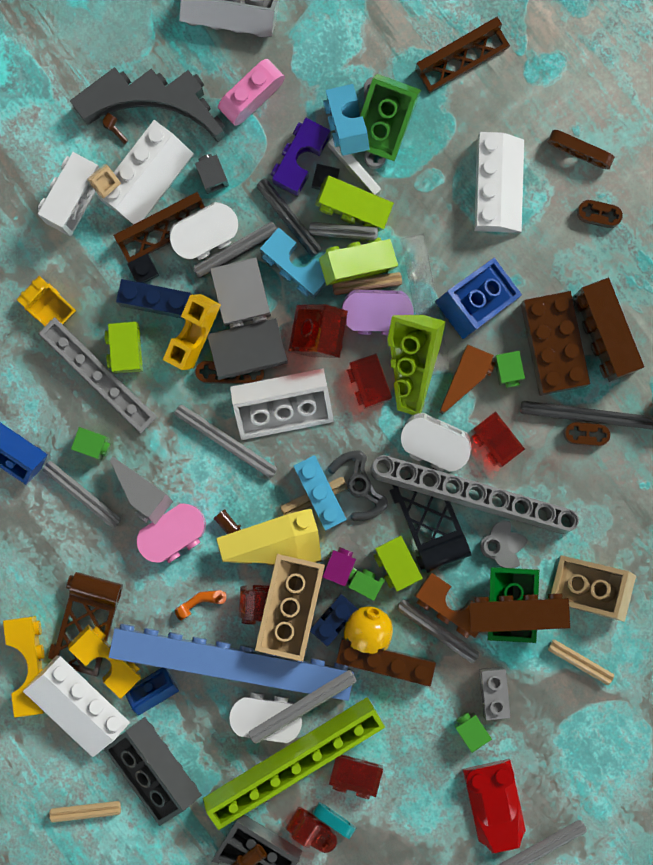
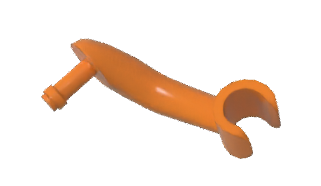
(215, 597)

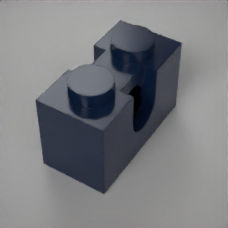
(328, 627)

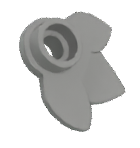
(506, 545)

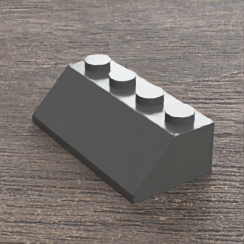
(152, 771)

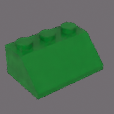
(516, 583)

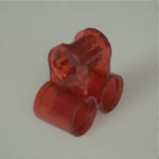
(309, 831)

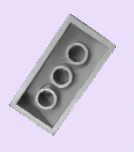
(236, 15)

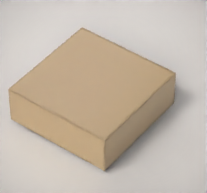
(104, 181)

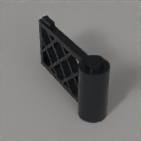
(438, 551)

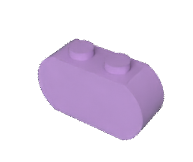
(374, 309)

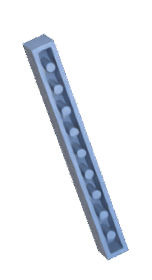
(222, 661)

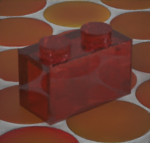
(369, 381)
(497, 440)
(356, 775)

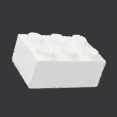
(69, 194)

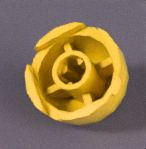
(369, 630)

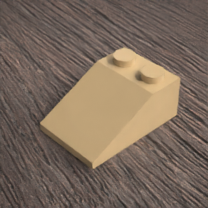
(594, 587)

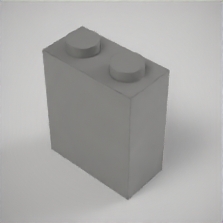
(240, 293)

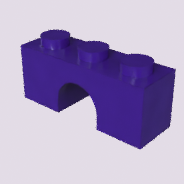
(308, 138)

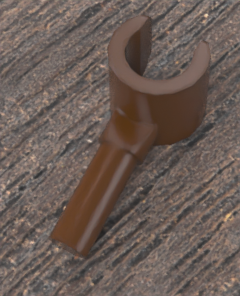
(109, 123)

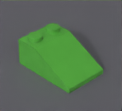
(388, 114)

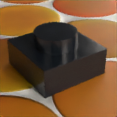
(321, 173)
(143, 269)

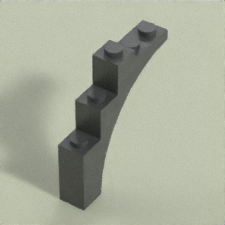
(149, 90)

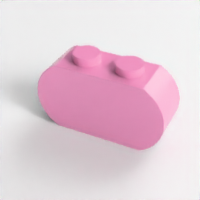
(251, 92)
(172, 533)

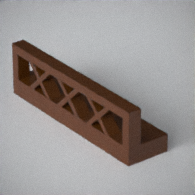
(460, 46)
(153, 223)

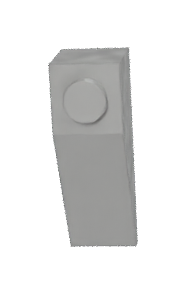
(142, 495)

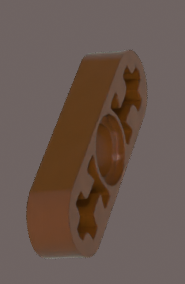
(581, 149)
(212, 377)

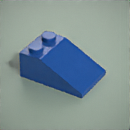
(478, 298)

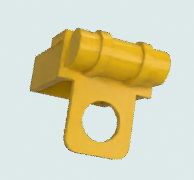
(45, 302)

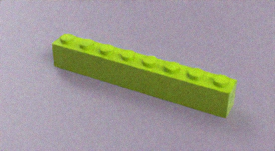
(293, 763)

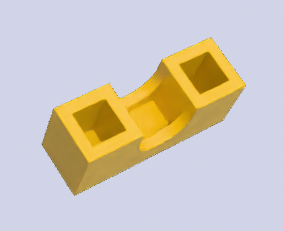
(186, 347)
(90, 645)

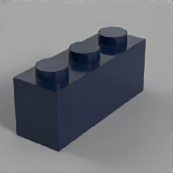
(152, 298)

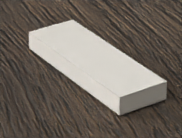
(356, 170)

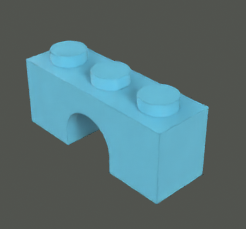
(346, 120)
(278, 252)
(320, 492)

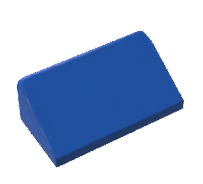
(151, 691)

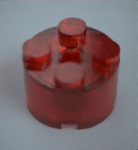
(252, 603)

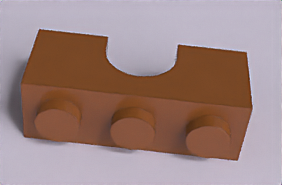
(433, 594)

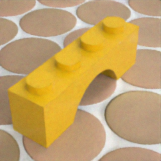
(24, 636)

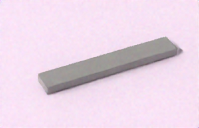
(97, 375)

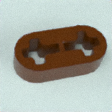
(600, 208)
(587, 428)

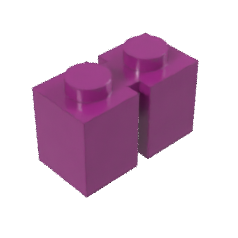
(339, 566)

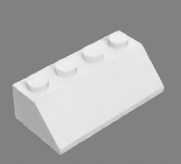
(147, 173)
(499, 183)
(281, 404)
(76, 706)

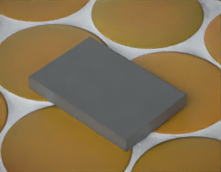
(247, 349)

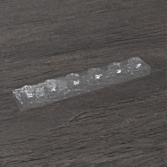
(423, 289)

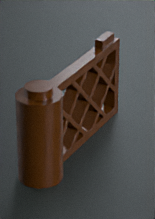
(91, 592)

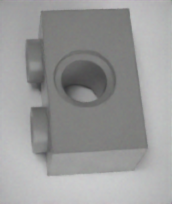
(494, 693)

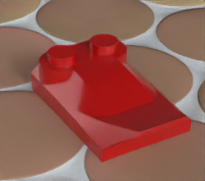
(495, 805)

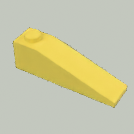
(287, 535)

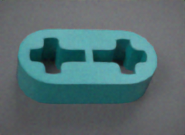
(334, 820)

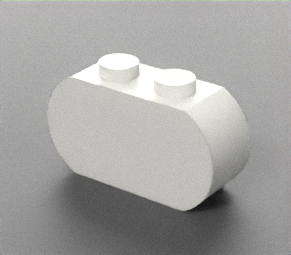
(204, 231)
(436, 442)
(255, 709)

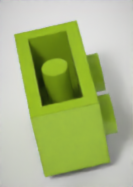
(124, 347)
(398, 564)

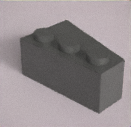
(246, 834)

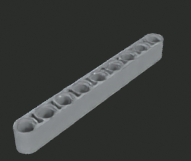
(485, 493)

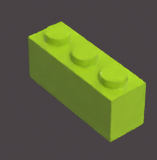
(353, 204)
(358, 261)

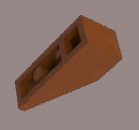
(469, 373)

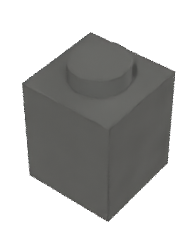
(211, 173)

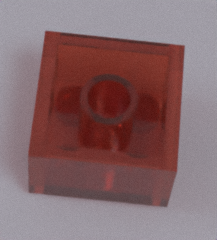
(318, 330)

